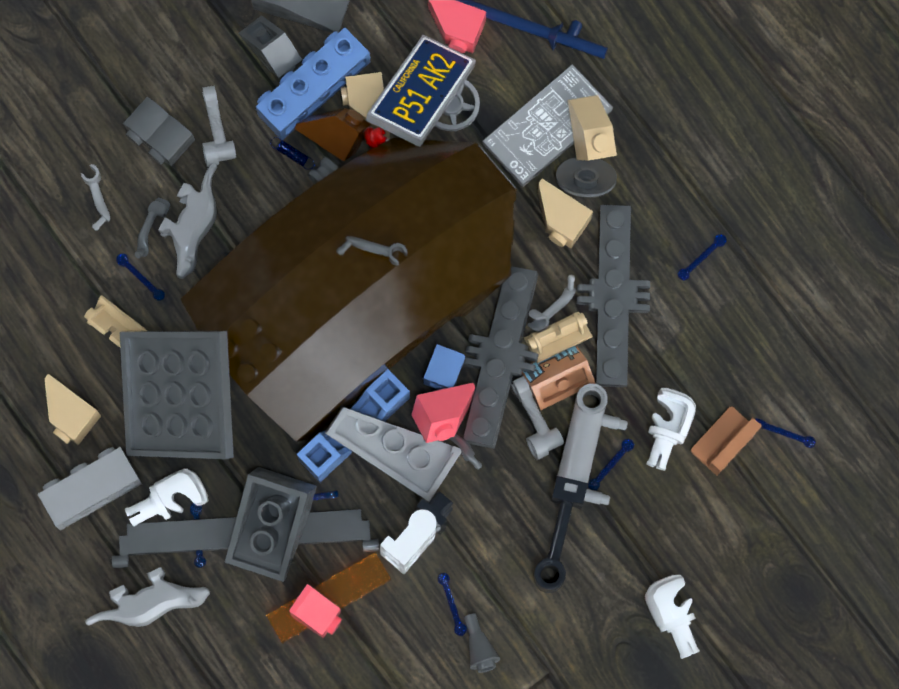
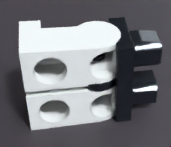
(420, 533)

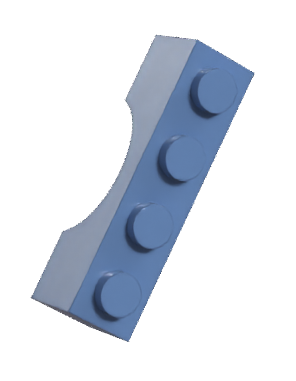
(378, 401)

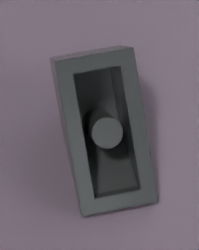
(271, 46)

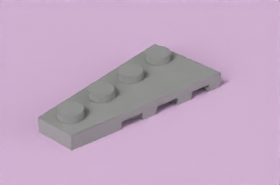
(395, 451)

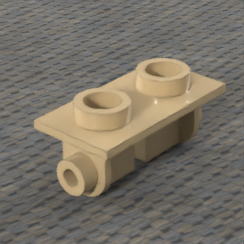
(110, 318)
(559, 336)

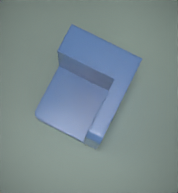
(443, 368)

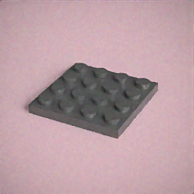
(176, 394)

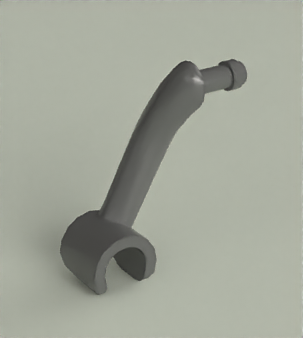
(157, 208)
(372, 247)
(466, 449)

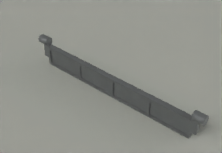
(217, 534)

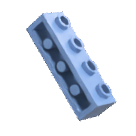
(312, 83)

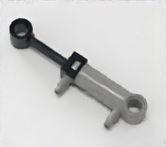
(574, 474)

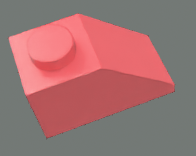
(458, 23)
(442, 411)
(316, 612)

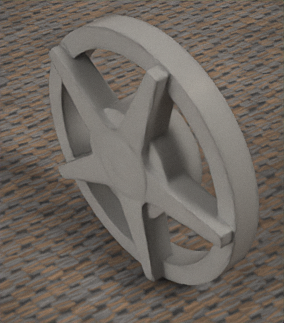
(457, 105)

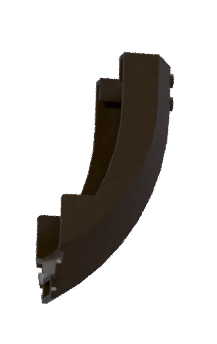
(323, 325)

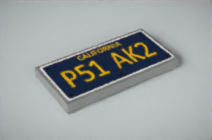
(421, 90)

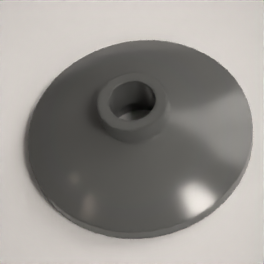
(586, 177)

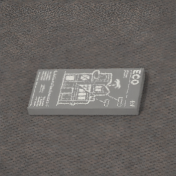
(540, 128)

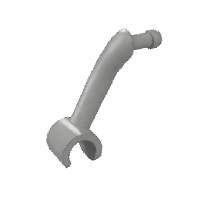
(97, 197)
(542, 319)

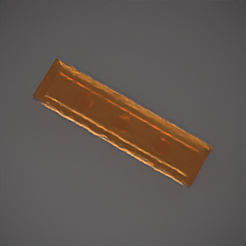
(340, 590)

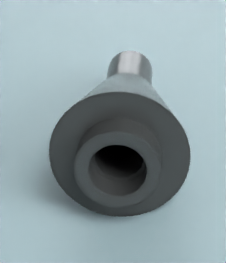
(480, 649)

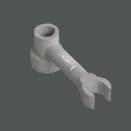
(218, 149)
(544, 439)

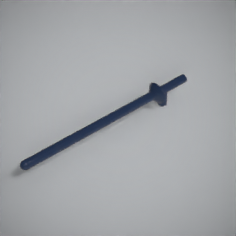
(553, 35)

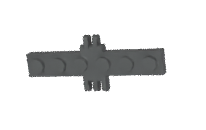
(613, 296)
(500, 357)

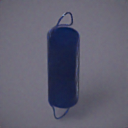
(292, 153)

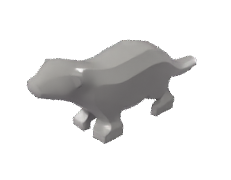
(192, 223)
(150, 602)

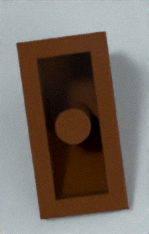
(335, 131)

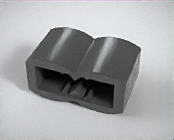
(158, 132)

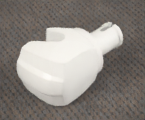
(670, 433)
(163, 493)
(669, 616)

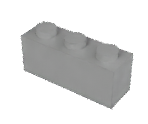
(89, 487)

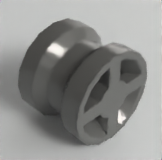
(326, 167)

